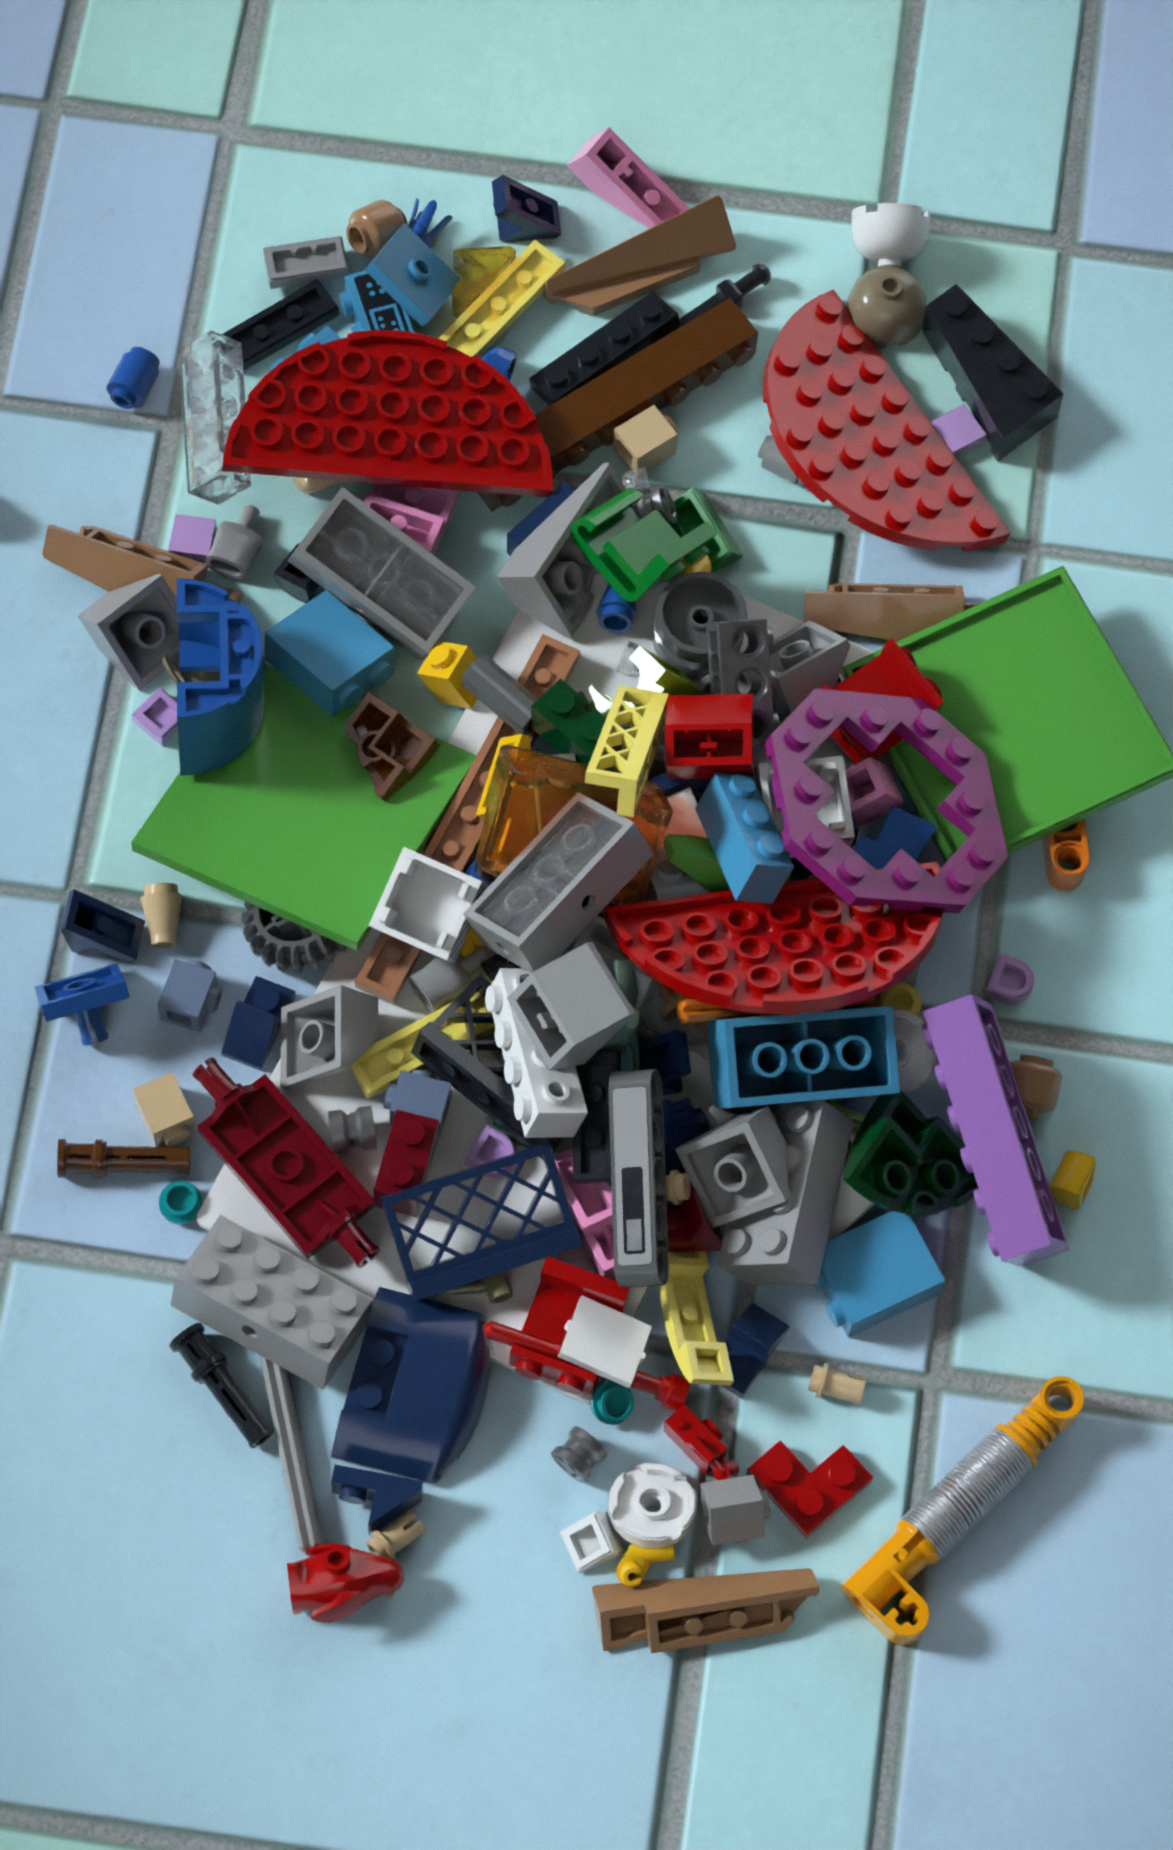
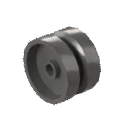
(682, 619)

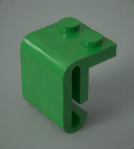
(635, 551)

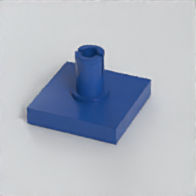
(83, 997)

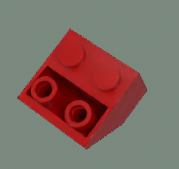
(709, 735)

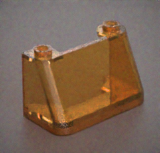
(530, 792)

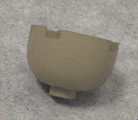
(887, 305)

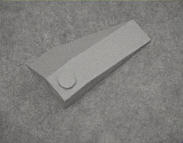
(548, 571)

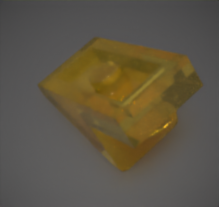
(479, 270)

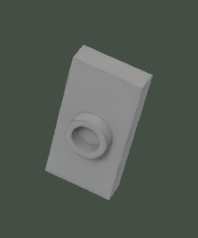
(305, 262)

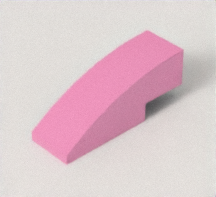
(591, 1214)

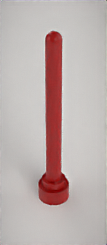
(668, 1390)

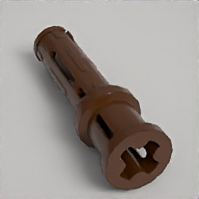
(116, 1159)

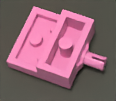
(415, 511)

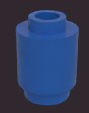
(133, 378)

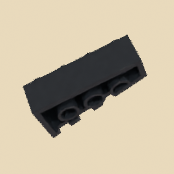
(990, 372)

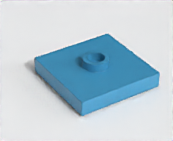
(413, 275)

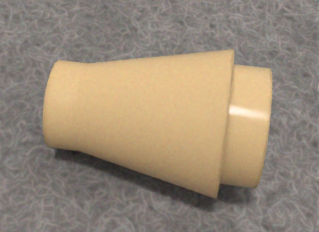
(162, 912)

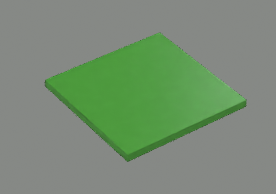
(1043, 703)
(300, 819)

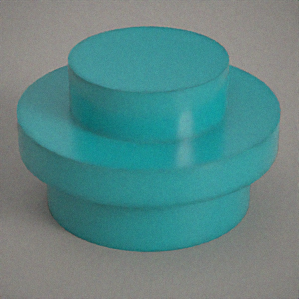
(180, 1202)
(612, 1402)

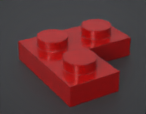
(805, 1496)

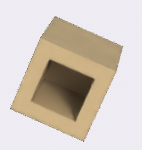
(646, 439)
(164, 1111)

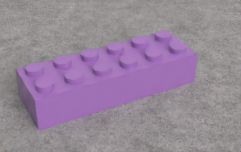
(994, 1131)

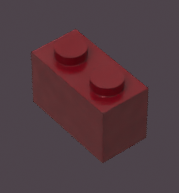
(407, 1158)

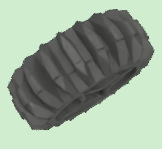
(285, 941)

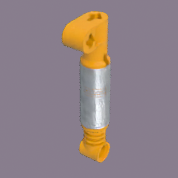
(955, 1508)

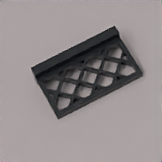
(464, 1070)

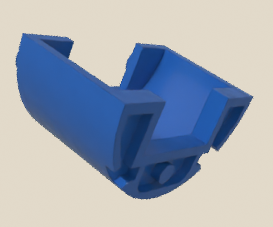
(225, 715)

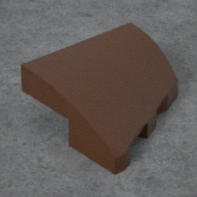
(388, 745)

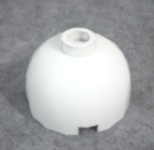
(891, 233)

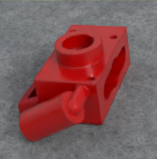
(700, 1443)

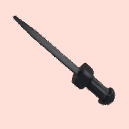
(728, 289)

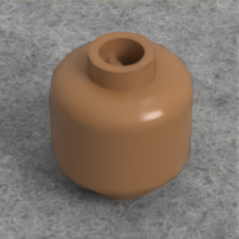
(374, 226)
(1037, 1084)

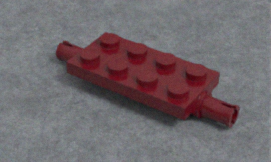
(285, 1165)

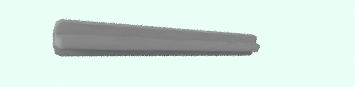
(292, 1455)

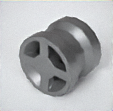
(658, 500)
(579, 1454)

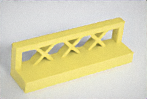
(641, 745)

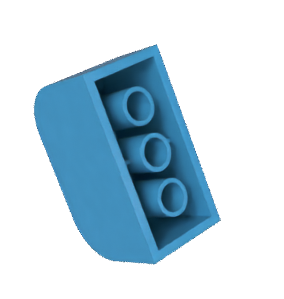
(803, 1057)

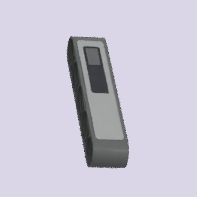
(638, 1178)

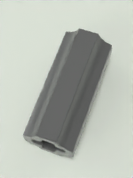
(500, 693)

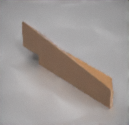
(646, 260)
(117, 560)
(883, 609)
(700, 1608)

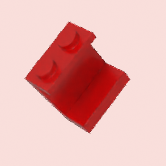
(887, 674)
(551, 1309)

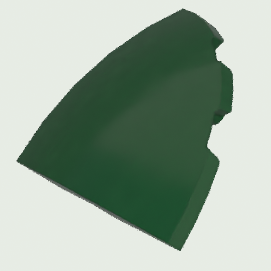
(907, 1160)

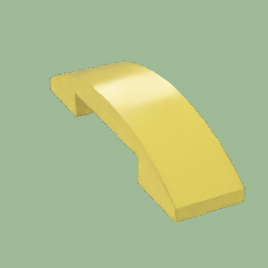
(690, 1321)

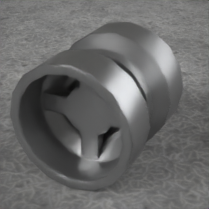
(352, 1129)

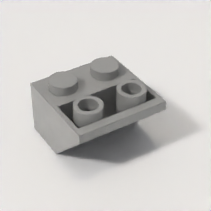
(571, 1007)

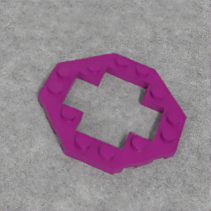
(902, 881)

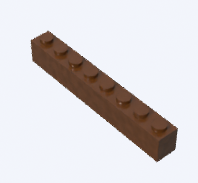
(655, 376)

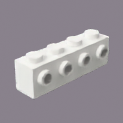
(545, 1099)

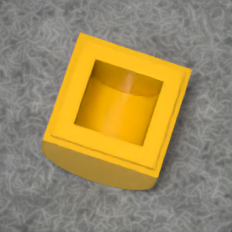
(1073, 1179)

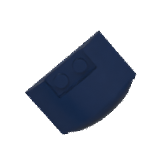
(414, 1387)

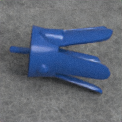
(422, 221)

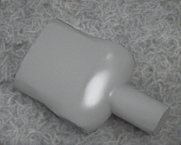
(235, 545)
(443, 981)

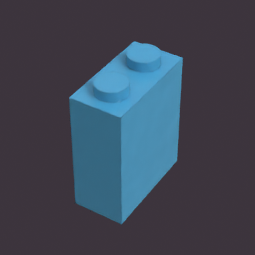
(329, 653)
(877, 1272)

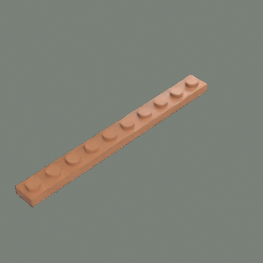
(460, 828)

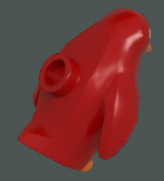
(340, 1581)

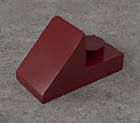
(690, 1227)

